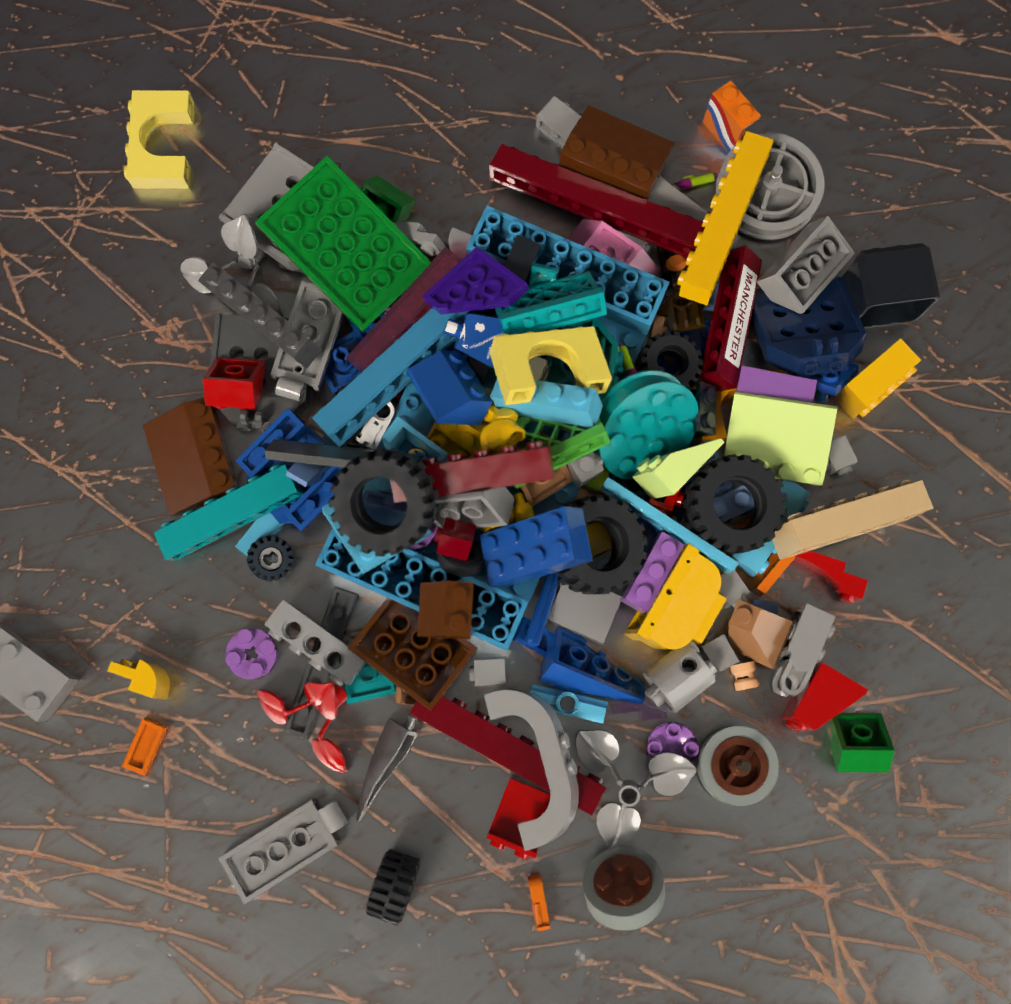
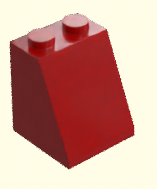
(822, 699)

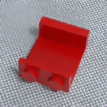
(517, 806)

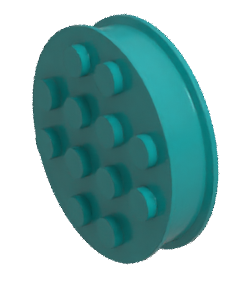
(644, 419)

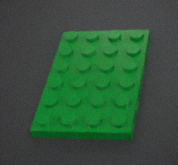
(343, 243)

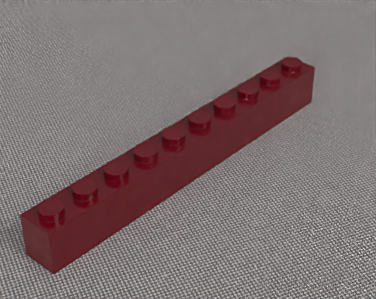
(595, 200)

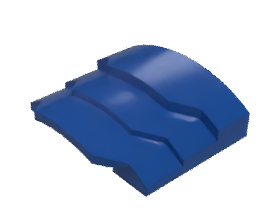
(291, 428)

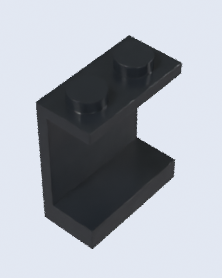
(706, 418)

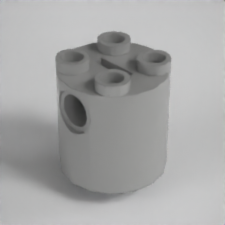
(673, 684)

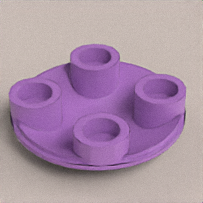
(673, 738)

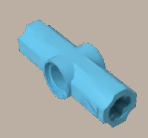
(585, 707)

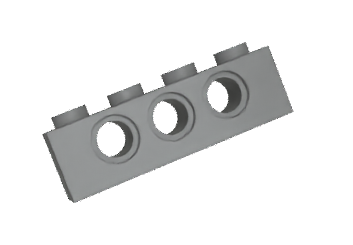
(279, 626)

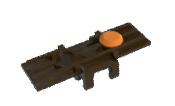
(681, 312)

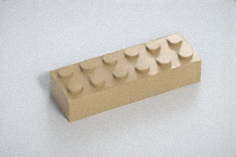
(851, 518)

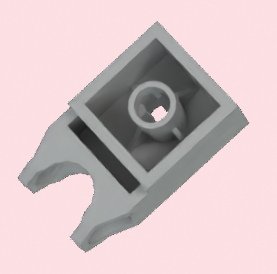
(802, 648)

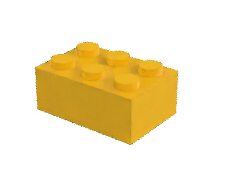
(878, 380)

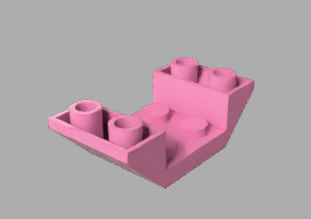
(612, 243)

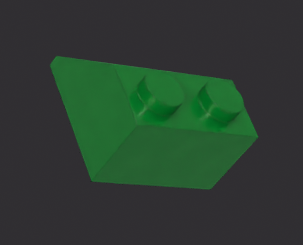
(388, 198)
(861, 743)

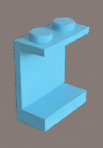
(400, 430)

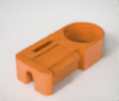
(539, 902)

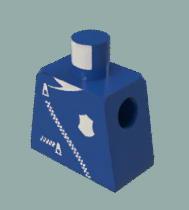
(475, 336)

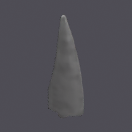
(389, 752)

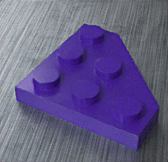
(474, 285)

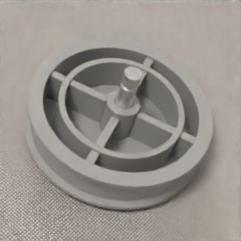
(785, 192)

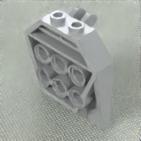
(263, 190)

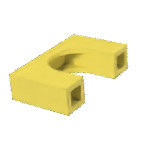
(148, 112)
(574, 346)

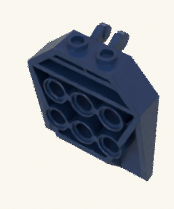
(812, 342)

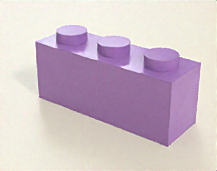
(776, 384)
(656, 567)

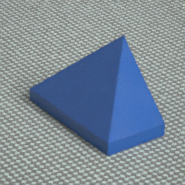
(521, 633)

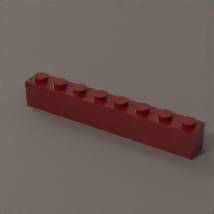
(502, 747)

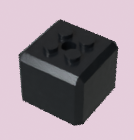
(892, 284)

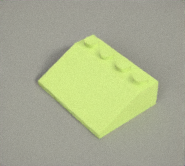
(784, 434)

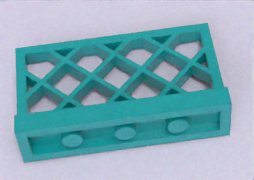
(559, 310)

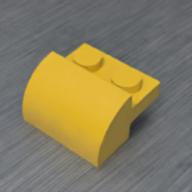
(146, 676)

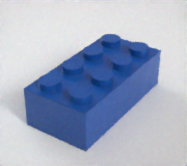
(536, 547)

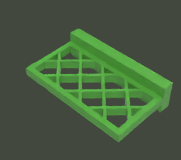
(572, 448)

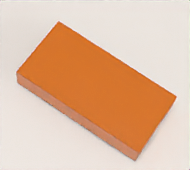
(144, 747)

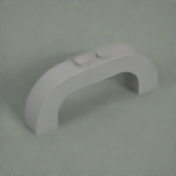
(556, 760)

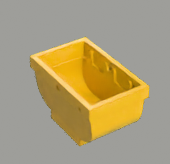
(683, 605)

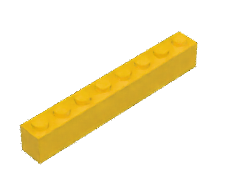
(726, 217)

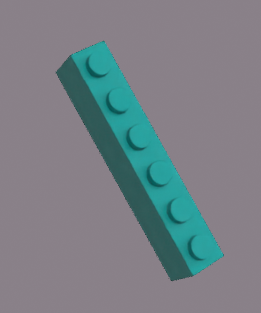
(227, 513)

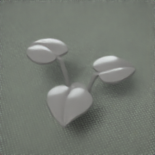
(239, 237)
(620, 823)

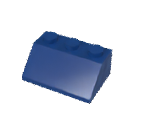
(450, 389)

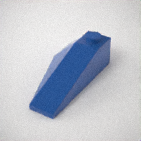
(580, 669)

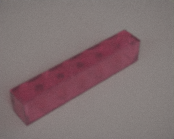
(403, 313)

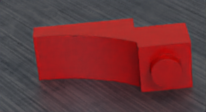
(846, 586)

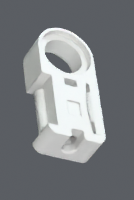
(374, 429)

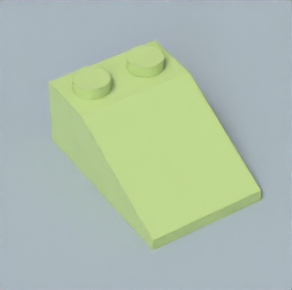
(669, 472)

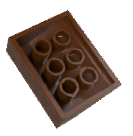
(615, 152)
(190, 456)
(413, 663)

